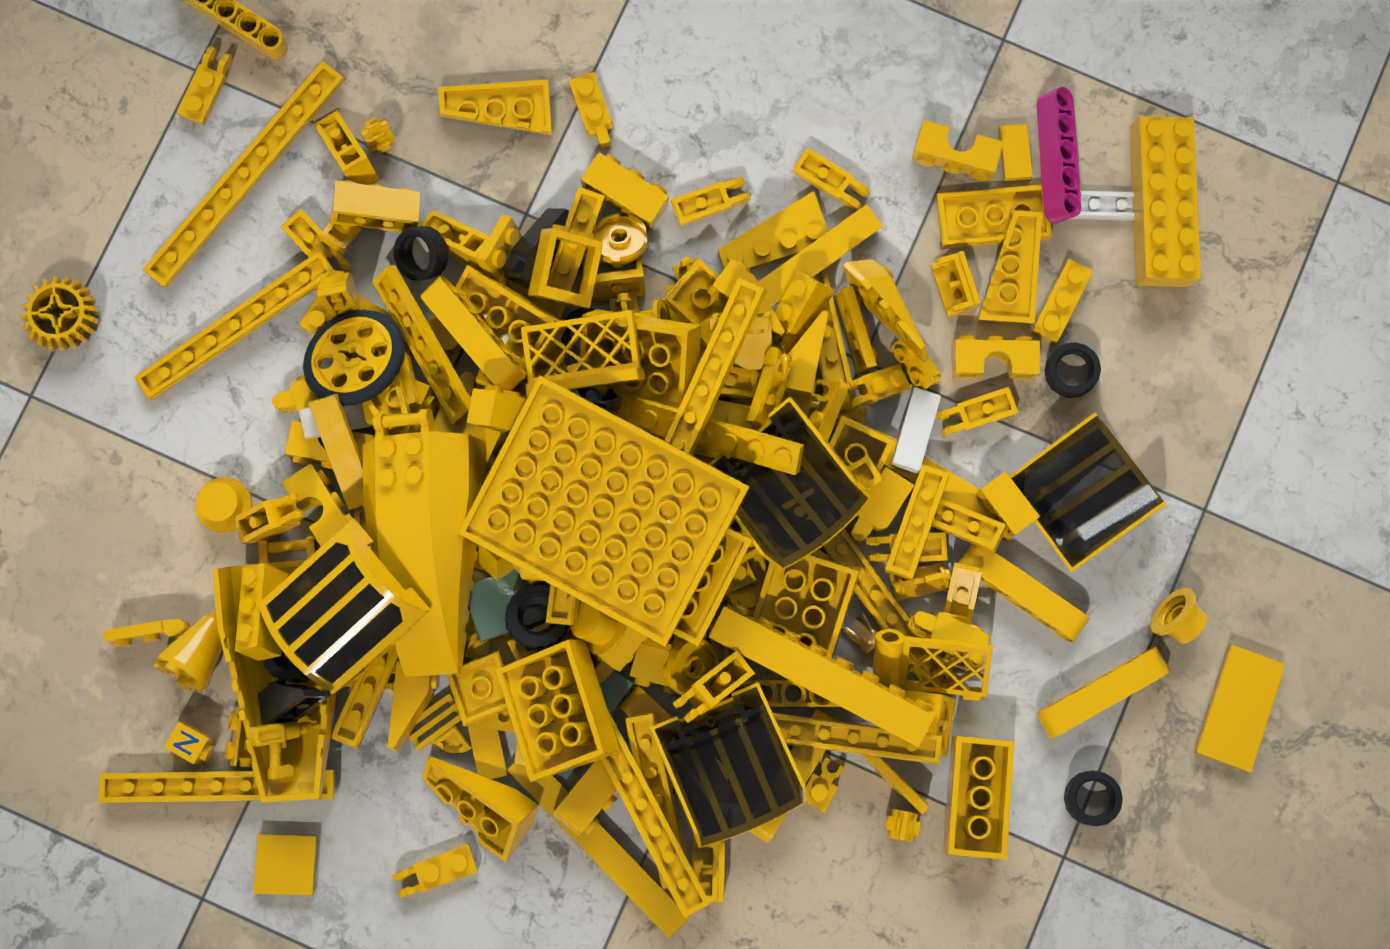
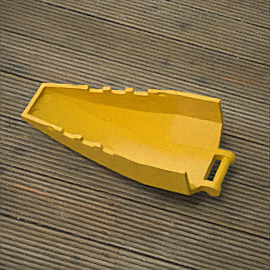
(413, 507)
(308, 751)

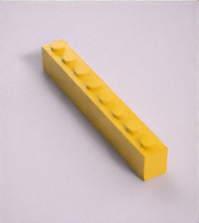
(822, 674)

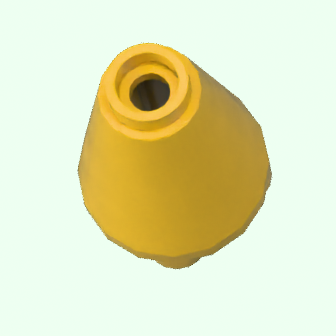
(193, 654)

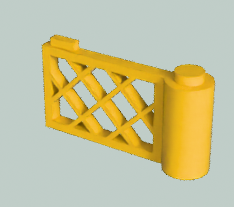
(892, 667)

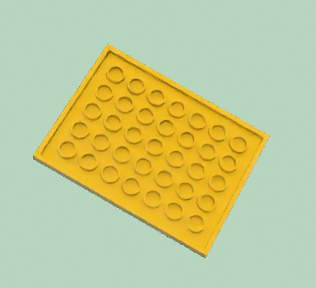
(603, 510)

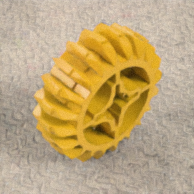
(55, 293)

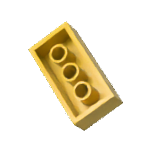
(978, 797)

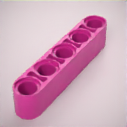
(1058, 155)

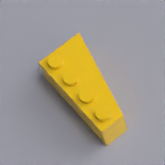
(495, 409)

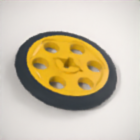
(352, 324)

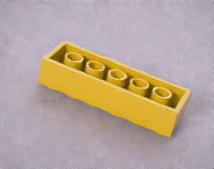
(1165, 201)

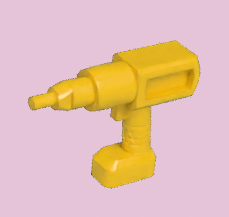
(276, 736)

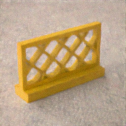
(586, 378)

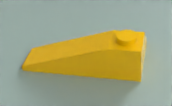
(882, 299)
(506, 312)
(491, 808)

